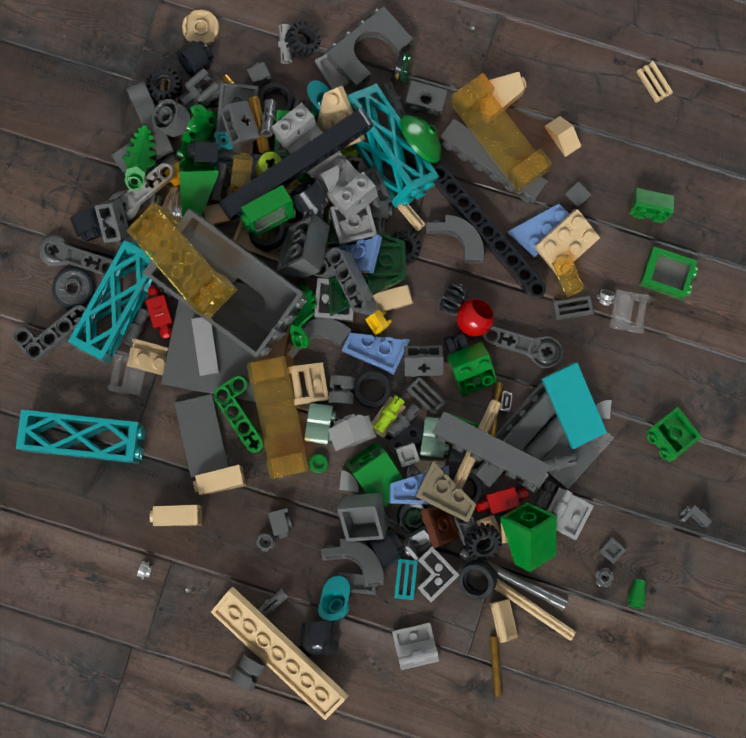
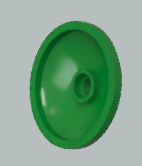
(421, 137)

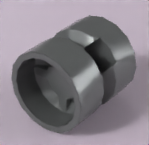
(341, 390)
(248, 672)

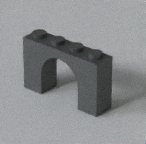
(380, 26)

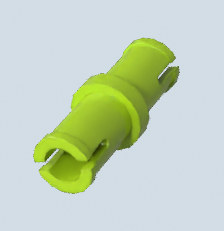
(388, 414)

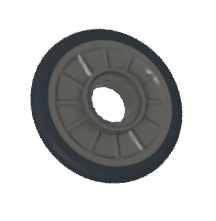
(70, 276)

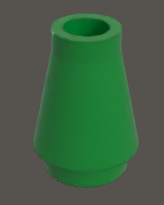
(637, 595)

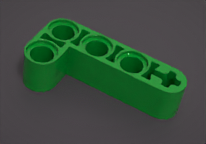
(242, 416)

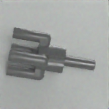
(194, 93)

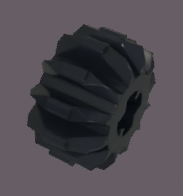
(453, 298)

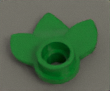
(200, 122)

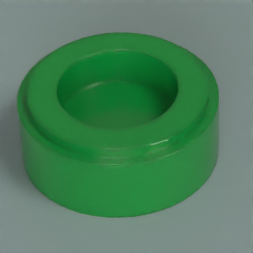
(318, 463)

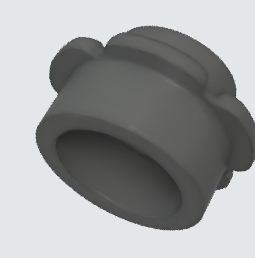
(270, 541)
(599, 577)

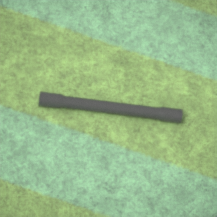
(550, 597)

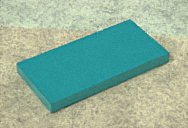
(574, 405)

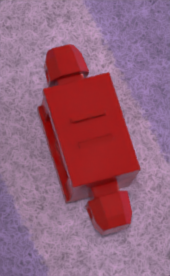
(159, 312)
(502, 500)

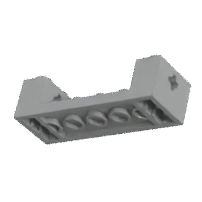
(353, 189)

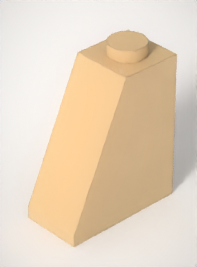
(508, 88)
(220, 480)
(176, 515)

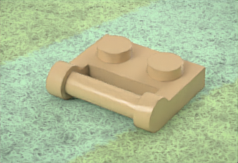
(314, 381)

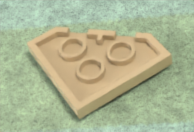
(333, 109)

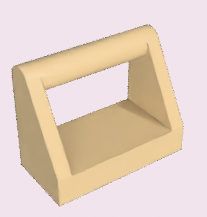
(503, 620)

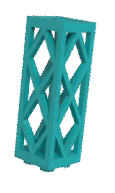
(406, 185)
(126, 255)
(131, 443)

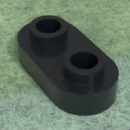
(405, 438)

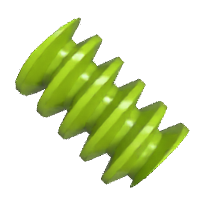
(267, 158)

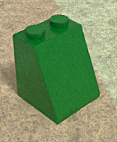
(196, 186)
(374, 471)
(530, 535)

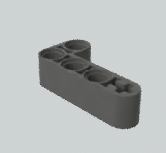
(145, 107)
(342, 265)
(41, 341)

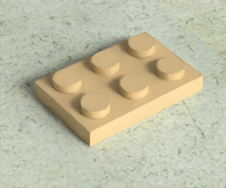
(569, 237)

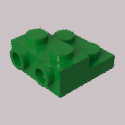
(673, 434)

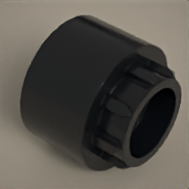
(195, 57)
(309, 196)
(86, 225)
(387, 549)

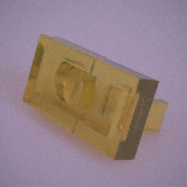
(568, 275)

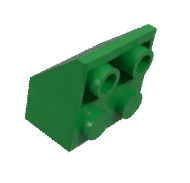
(651, 205)
(472, 368)

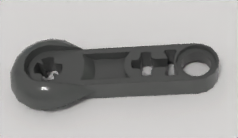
(69, 255)
(530, 347)

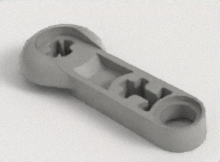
(134, 199)

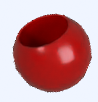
(475, 317)

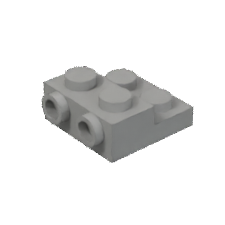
(357, 228)

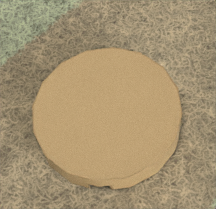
(201, 26)

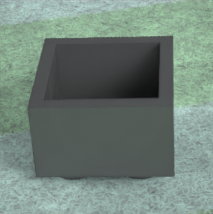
(363, 517)

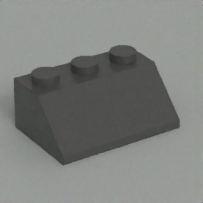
(303, 247)

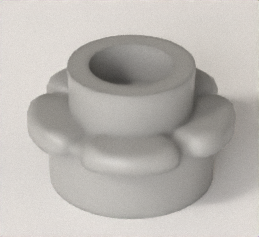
(606, 297)
(144, 570)

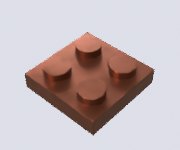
(439, 526)

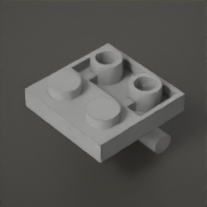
(570, 513)
(415, 646)

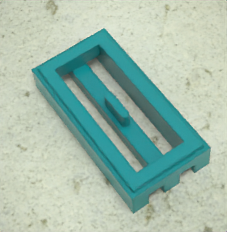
(404, 596)

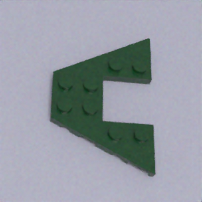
(388, 271)

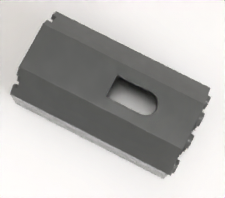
(249, 329)

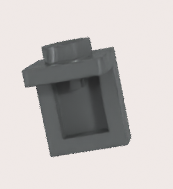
(697, 514)
(417, 542)

